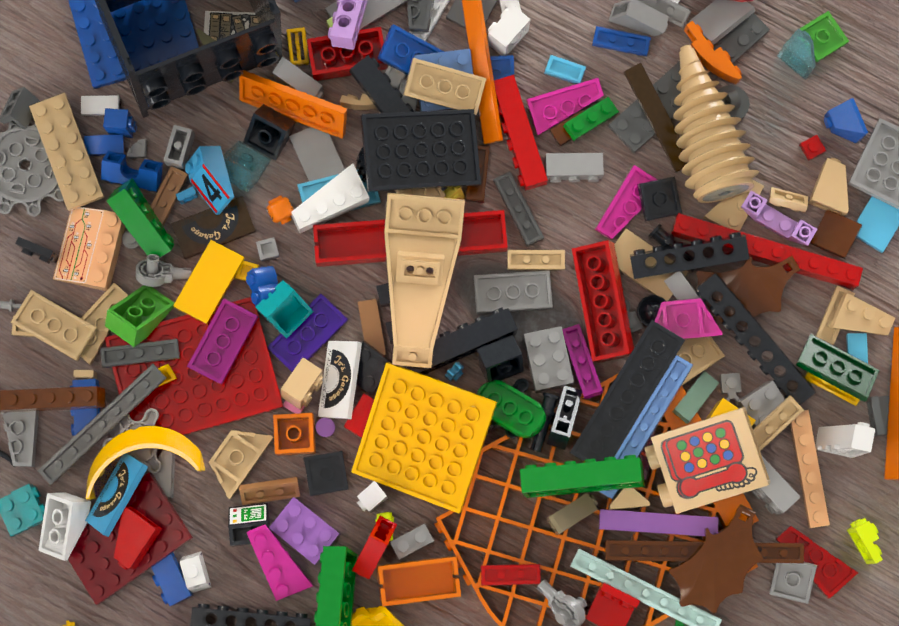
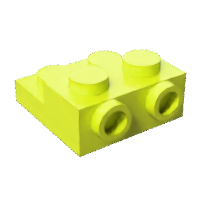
(863, 535)

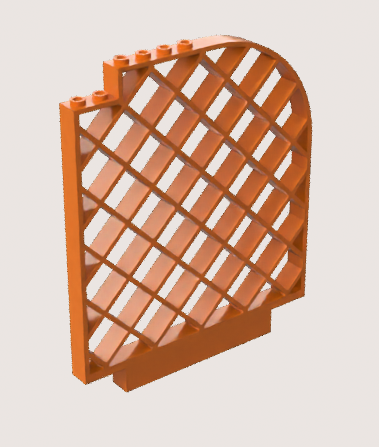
(724, 509)

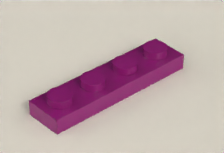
(582, 362)

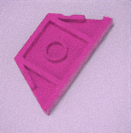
(687, 319)

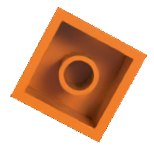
(294, 434)

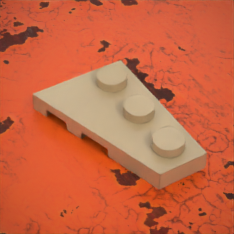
(861, 317)

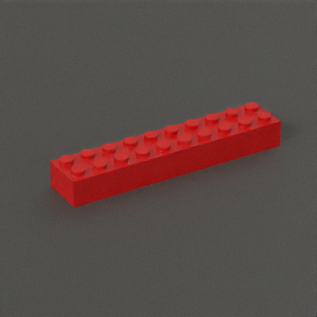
(365, 240)

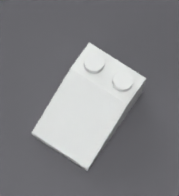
(62, 523)

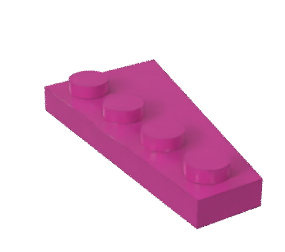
(558, 105)

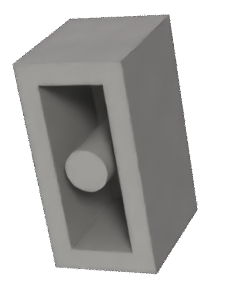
(179, 147)
(412, 541)

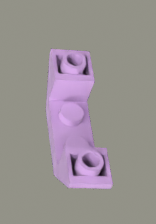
(760, 212)

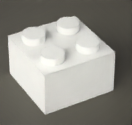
(508, 31)

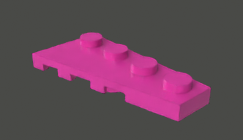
(624, 204)
(279, 568)

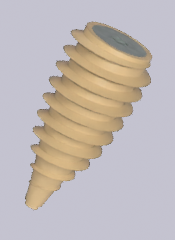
(708, 135)

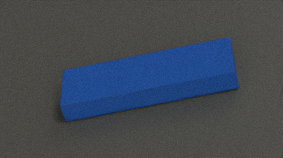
(621, 41)

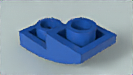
(99, 144)

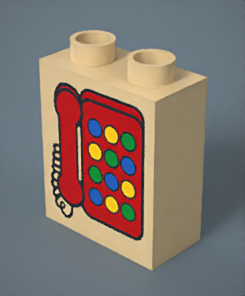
(708, 461)

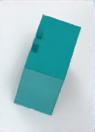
(284, 309)

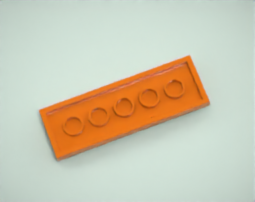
(293, 104)

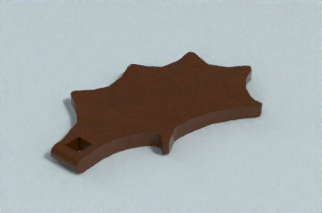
(754, 286)
(718, 564)

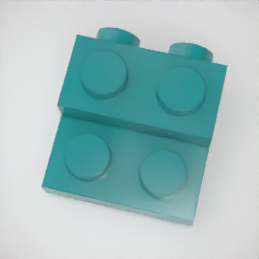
(22, 509)

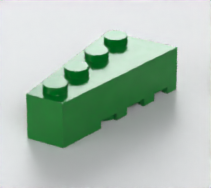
(140, 219)

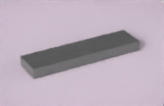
(518, 209)
(139, 354)

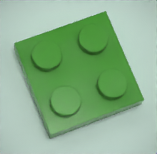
(825, 35)

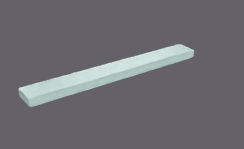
(642, 590)

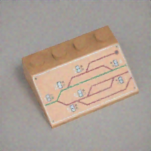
(90, 248)

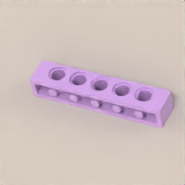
(347, 36)

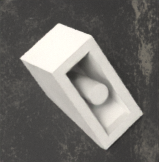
(371, 497)

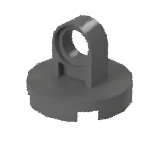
(738, 98)

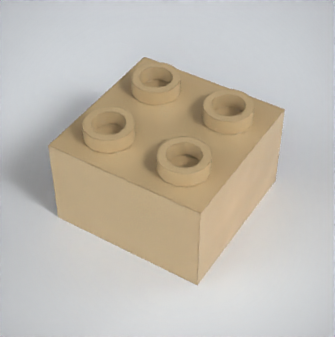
(302, 383)

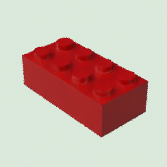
(335, 62)

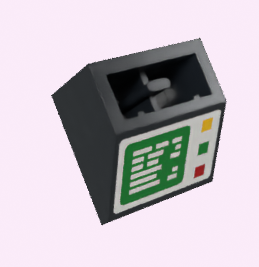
(245, 518)

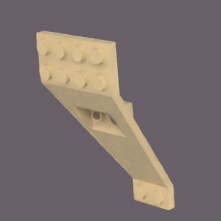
(420, 235)

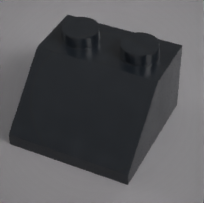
(268, 131)

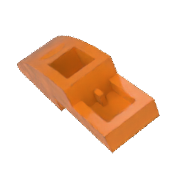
(715, 61)

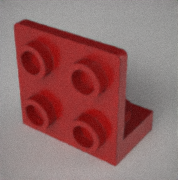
(611, 607)

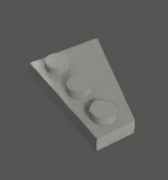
(22, 436)

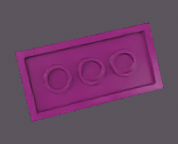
(222, 341)

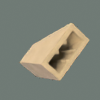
(831, 188)

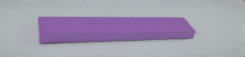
(657, 522)

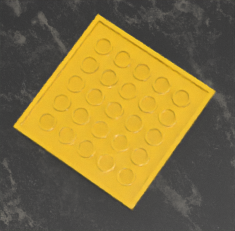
(423, 437)

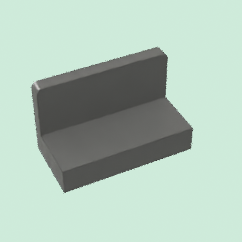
(18, 108)
(878, 414)

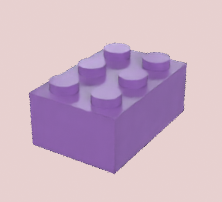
(304, 530)

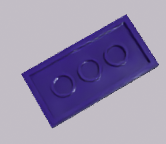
(310, 334)

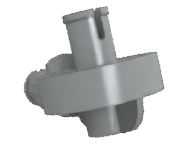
(158, 272)
(566, 608)

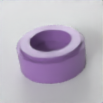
(325, 427)

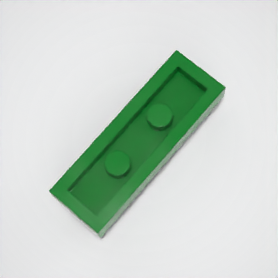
(590, 118)

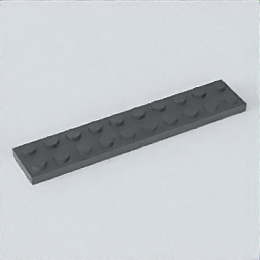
(632, 124)

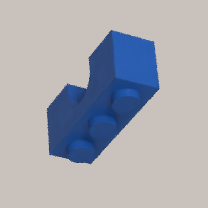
(115, 170)

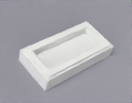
(96, 104)

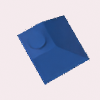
(846, 121)

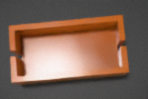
(418, 581)

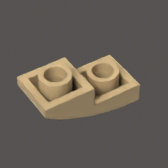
(352, 102)

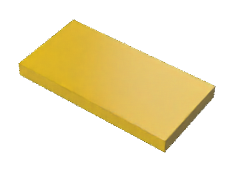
(209, 282)

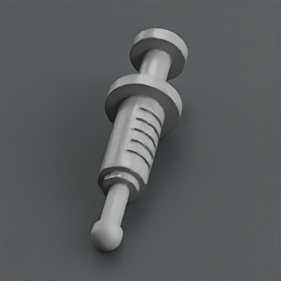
(9, 305)

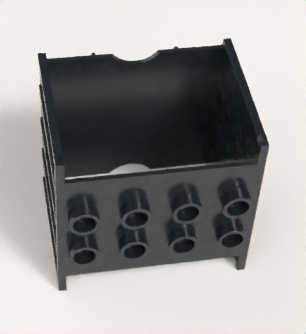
(202, 66)

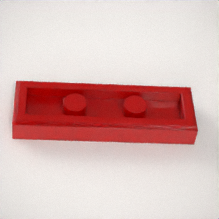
(510, 574)

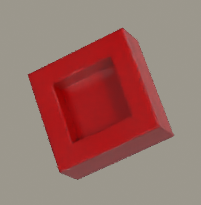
(812, 147)

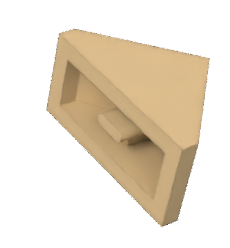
(628, 499)

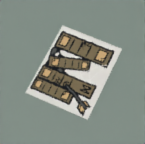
(222, 24)

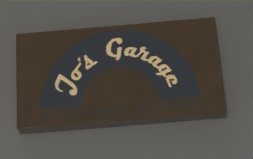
(198, 229)

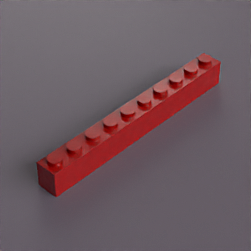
(772, 252)

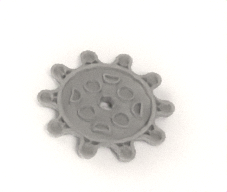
(25, 185)

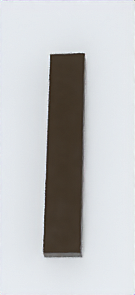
(655, 113)

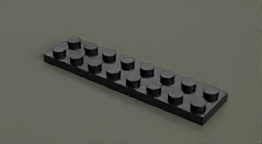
(628, 394)

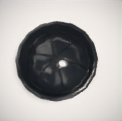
(648, 308)

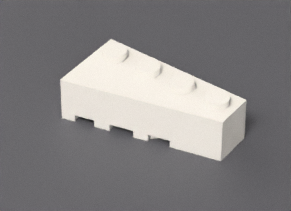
(332, 200)
(846, 439)

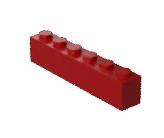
(519, 133)

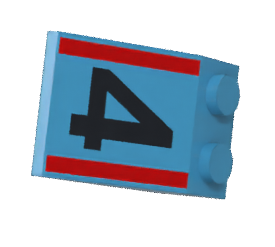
(210, 177)

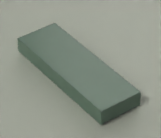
(695, 397)

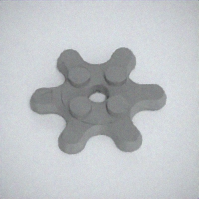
(147, 455)

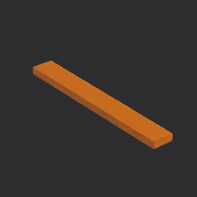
(482, 67)
(892, 447)

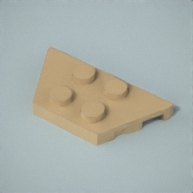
(237, 458)

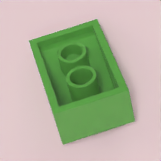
(138, 314)

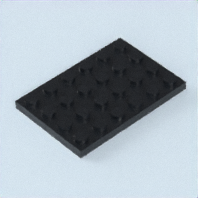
(420, 150)

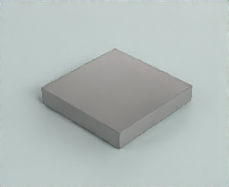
(793, 581)

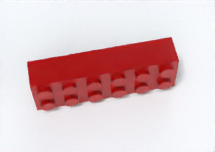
(603, 301)

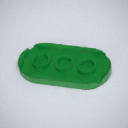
(514, 409)

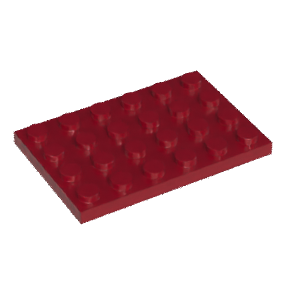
(94, 552)

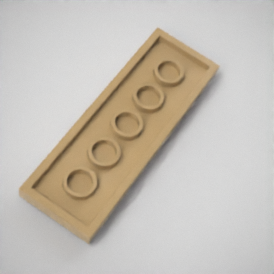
(66, 151)

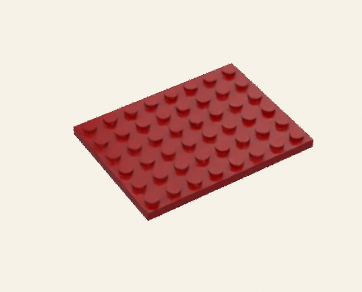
(194, 400)

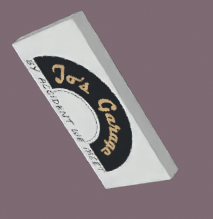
(339, 379)

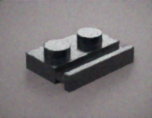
(31, 248)

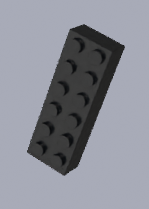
(469, 338)

